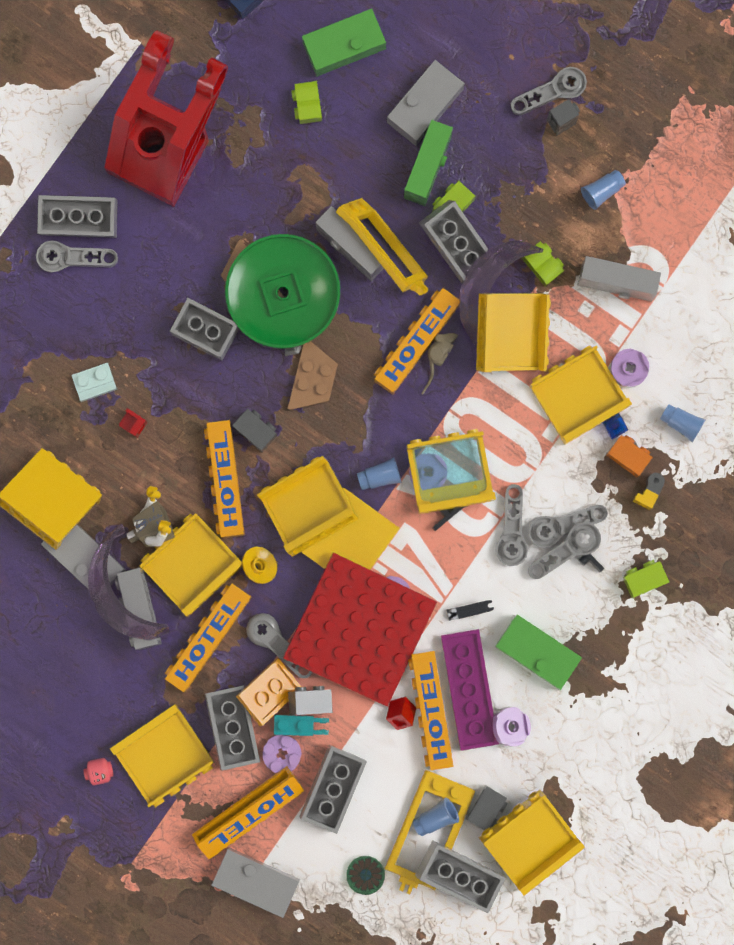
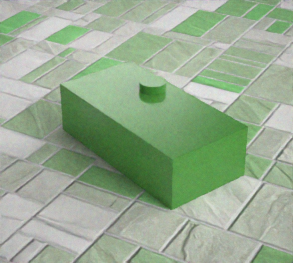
(344, 42)
(428, 162)
(538, 652)

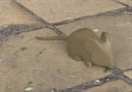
(438, 352)

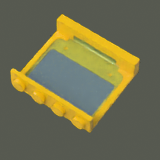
(450, 471)

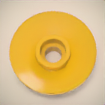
(263, 560)

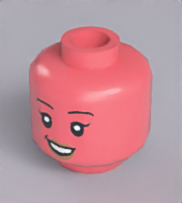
(98, 771)

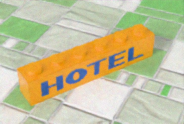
(417, 341)
(225, 479)
(207, 638)
(432, 711)
(247, 812)

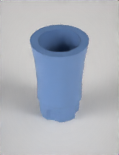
(602, 189)
(682, 421)
(380, 475)
(436, 818)

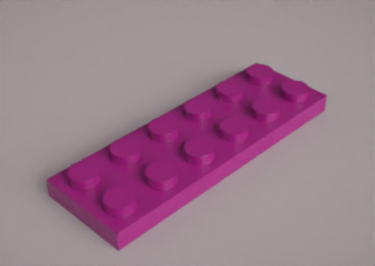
(469, 689)

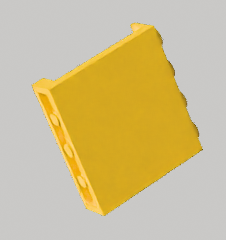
(512, 331)
(579, 394)
(48, 498)
(307, 505)
(359, 541)
(191, 564)
(163, 756)
(531, 842)

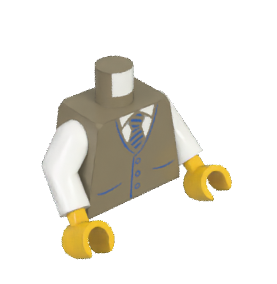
(152, 523)

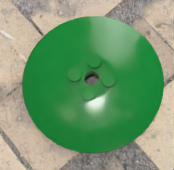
(276, 264)

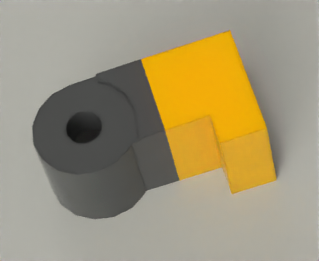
(653, 487)

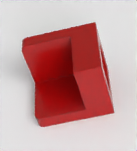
(133, 423)
(401, 713)

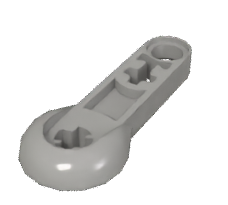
(553, 90)
(70, 256)
(560, 526)
(512, 532)
(570, 547)
(272, 639)

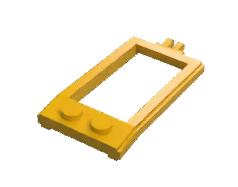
(360, 209)
(441, 788)

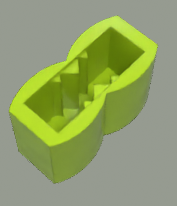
(307, 102)
(544, 264)

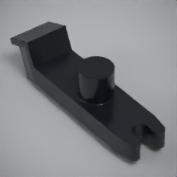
(447, 516)
(589, 558)
(469, 610)

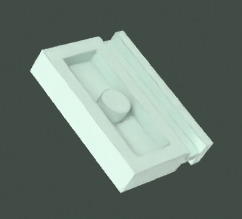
(94, 382)

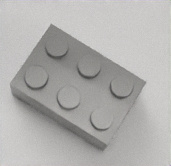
(204, 329)

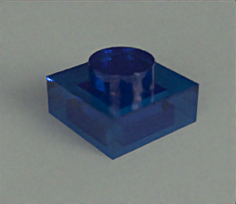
(615, 426)

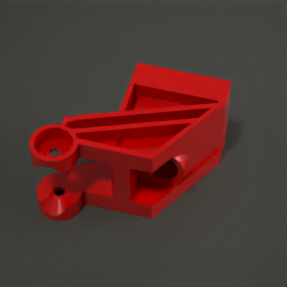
(150, 121)

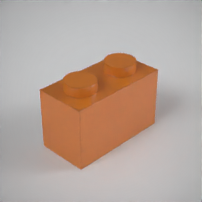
(629, 455)

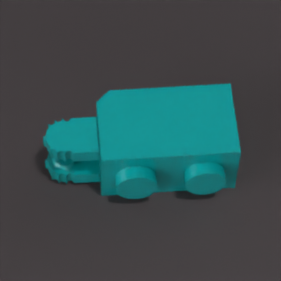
(298, 725)

